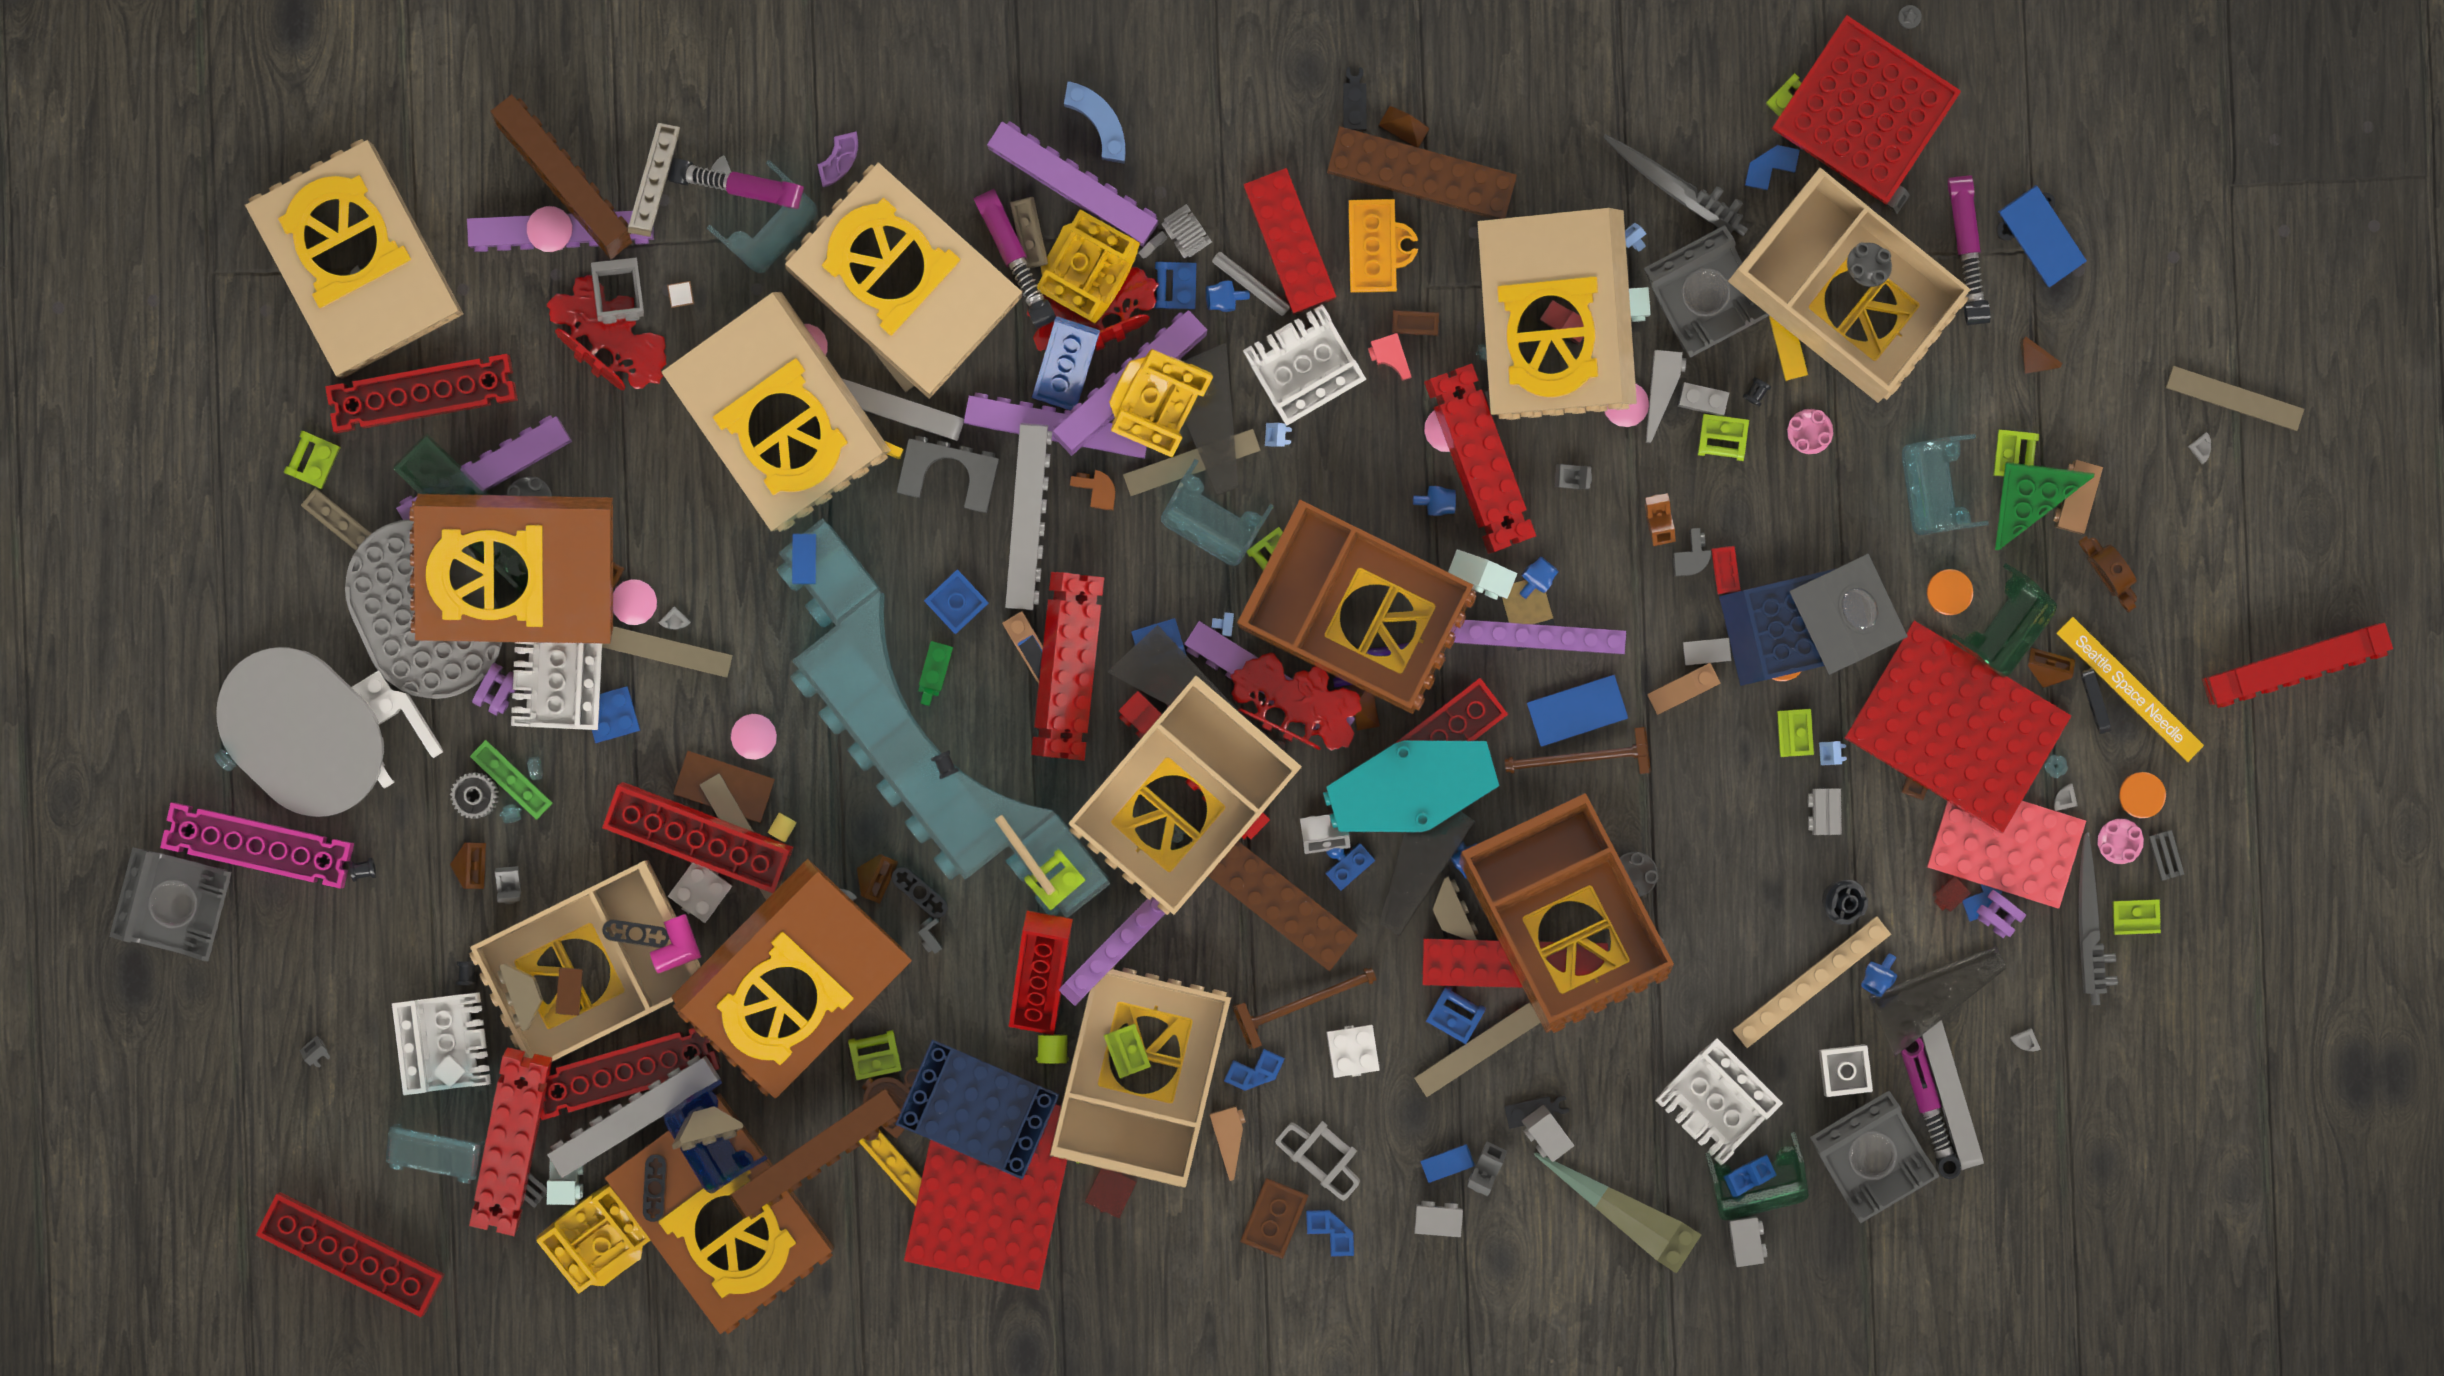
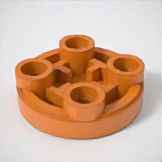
(1949, 592)
(2142, 795)

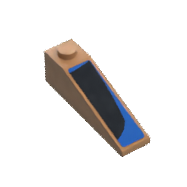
(1026, 642)

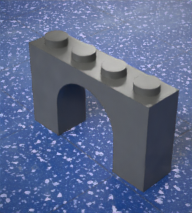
(922, 455)

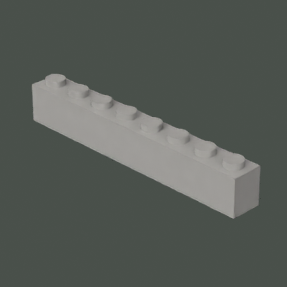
(1027, 516)
(633, 1116)

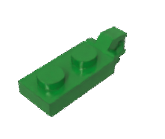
(934, 671)

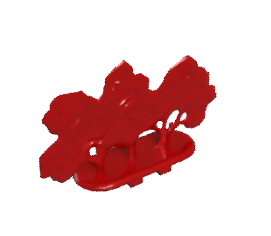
(1134, 287)
(643, 349)
(1302, 700)

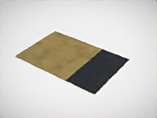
(1532, 610)

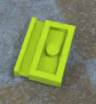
(1795, 733)
(2136, 917)
(1127, 1051)

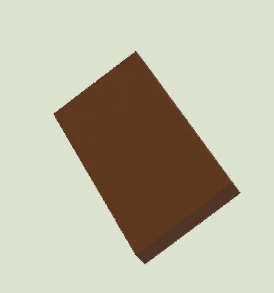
(747, 787)

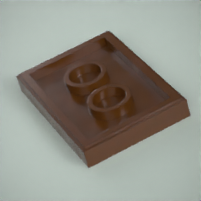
(1274, 1218)

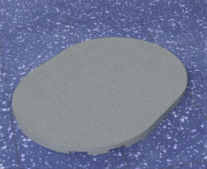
(380, 607)
(300, 731)

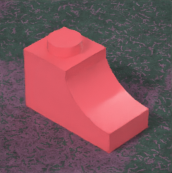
(1562, 318)
(1390, 352)

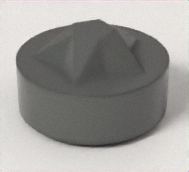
(1909, 17)

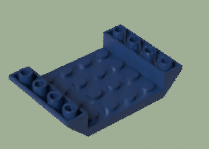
(1769, 631)
(977, 1109)

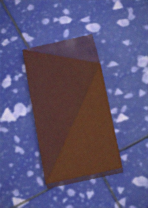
(1404, 126)
(2037, 359)
(2050, 667)
(1368, 716)
(470, 865)
(875, 877)

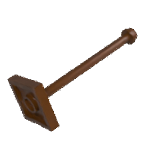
(1638, 750)
(1249, 1024)

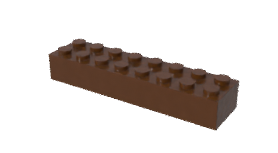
(1421, 173)
(561, 176)
(1283, 905)
(814, 1154)

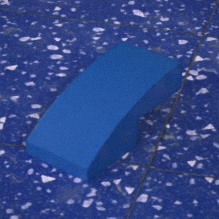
(804, 559)
(1447, 1163)
(1749, 1175)

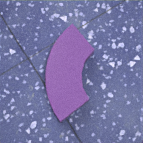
(840, 160)

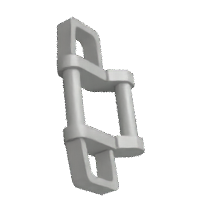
(1311, 1167)

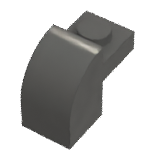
(1695, 561)
(1486, 1168)

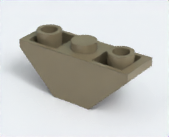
(1451, 912)
(522, 994)
(705, 1127)

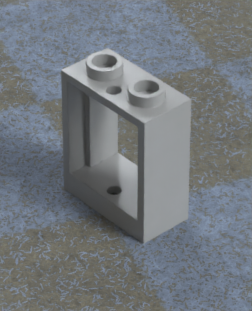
(612, 268)

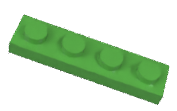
(511, 779)

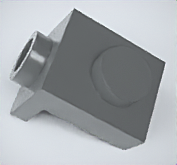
(1573, 476)
(508, 884)
(930, 942)

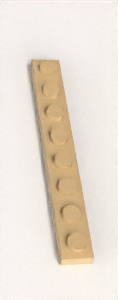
(1811, 982)

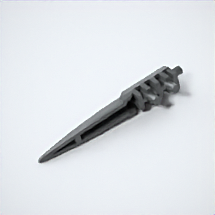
(1701, 203)
(2092, 952)

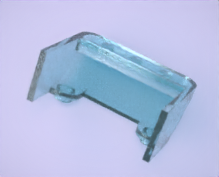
(774, 236)
(1931, 486)
(1210, 524)
(434, 1153)

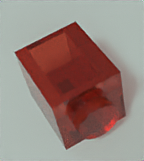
(1950, 894)

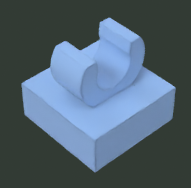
(1633, 237)
(1276, 434)
(1225, 624)
(1831, 753)

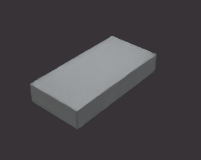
(1706, 651)

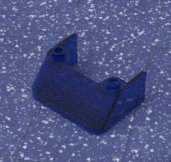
(716, 1162)

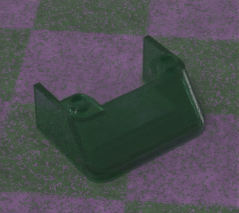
(2013, 627)
(1783, 1190)

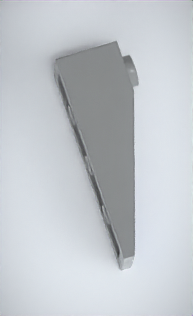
(1665, 376)

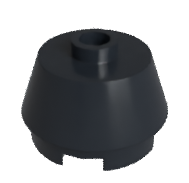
(1845, 901)

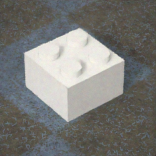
(1845, 1070)

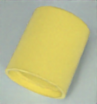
(782, 827)

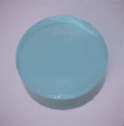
(225, 760)
(535, 768)

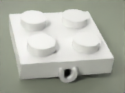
(700, 891)
(1352, 1051)

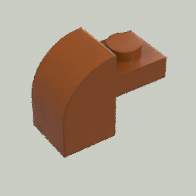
(1103, 489)
(1660, 519)

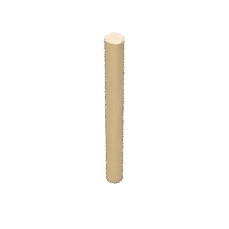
(1025, 855)

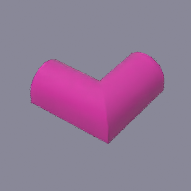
(682, 946)

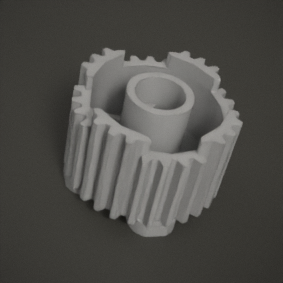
(1187, 231)
(481, 806)

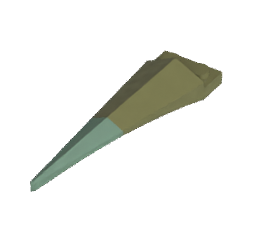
(1657, 1233)

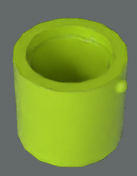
(1052, 1049)

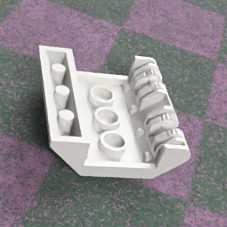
(1304, 366)
(558, 685)
(433, 1030)
(1719, 1100)

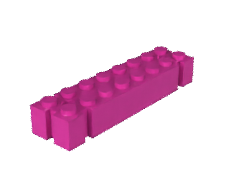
(257, 845)

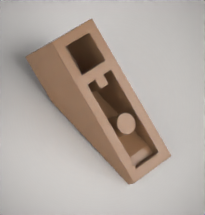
(1683, 688)
(1228, 1130)

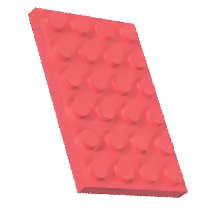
(2025, 860)

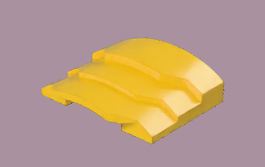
(1087, 266)
(1156, 399)
(594, 1240)

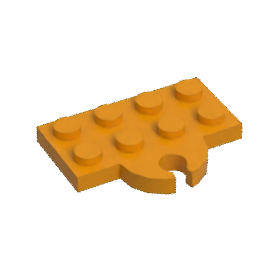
(1376, 245)

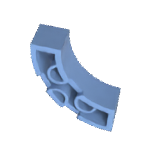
(1103, 118)

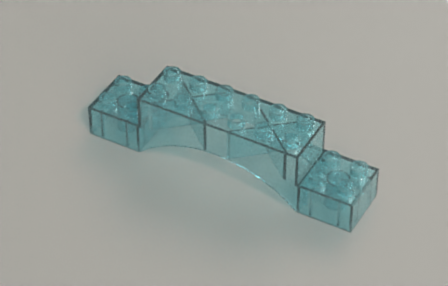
(861, 694)

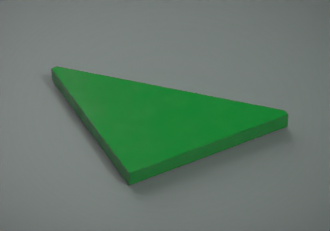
(2032, 493)

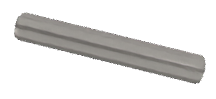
(1251, 283)

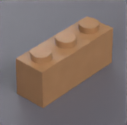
(2076, 509)

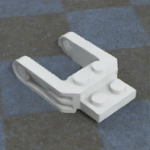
(388, 703)

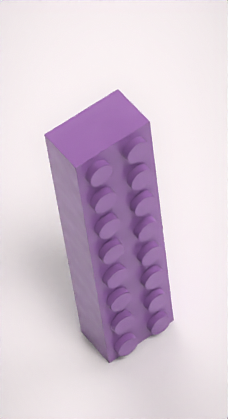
(1071, 183)

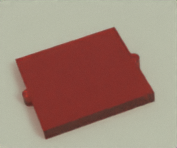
(1110, 1192)

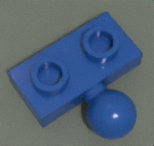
(1349, 865)

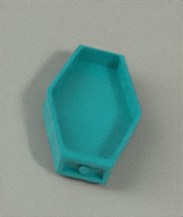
(1411, 786)

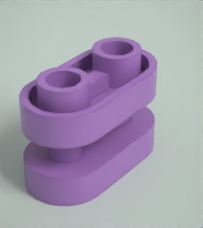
(498, 703)
(2002, 926)

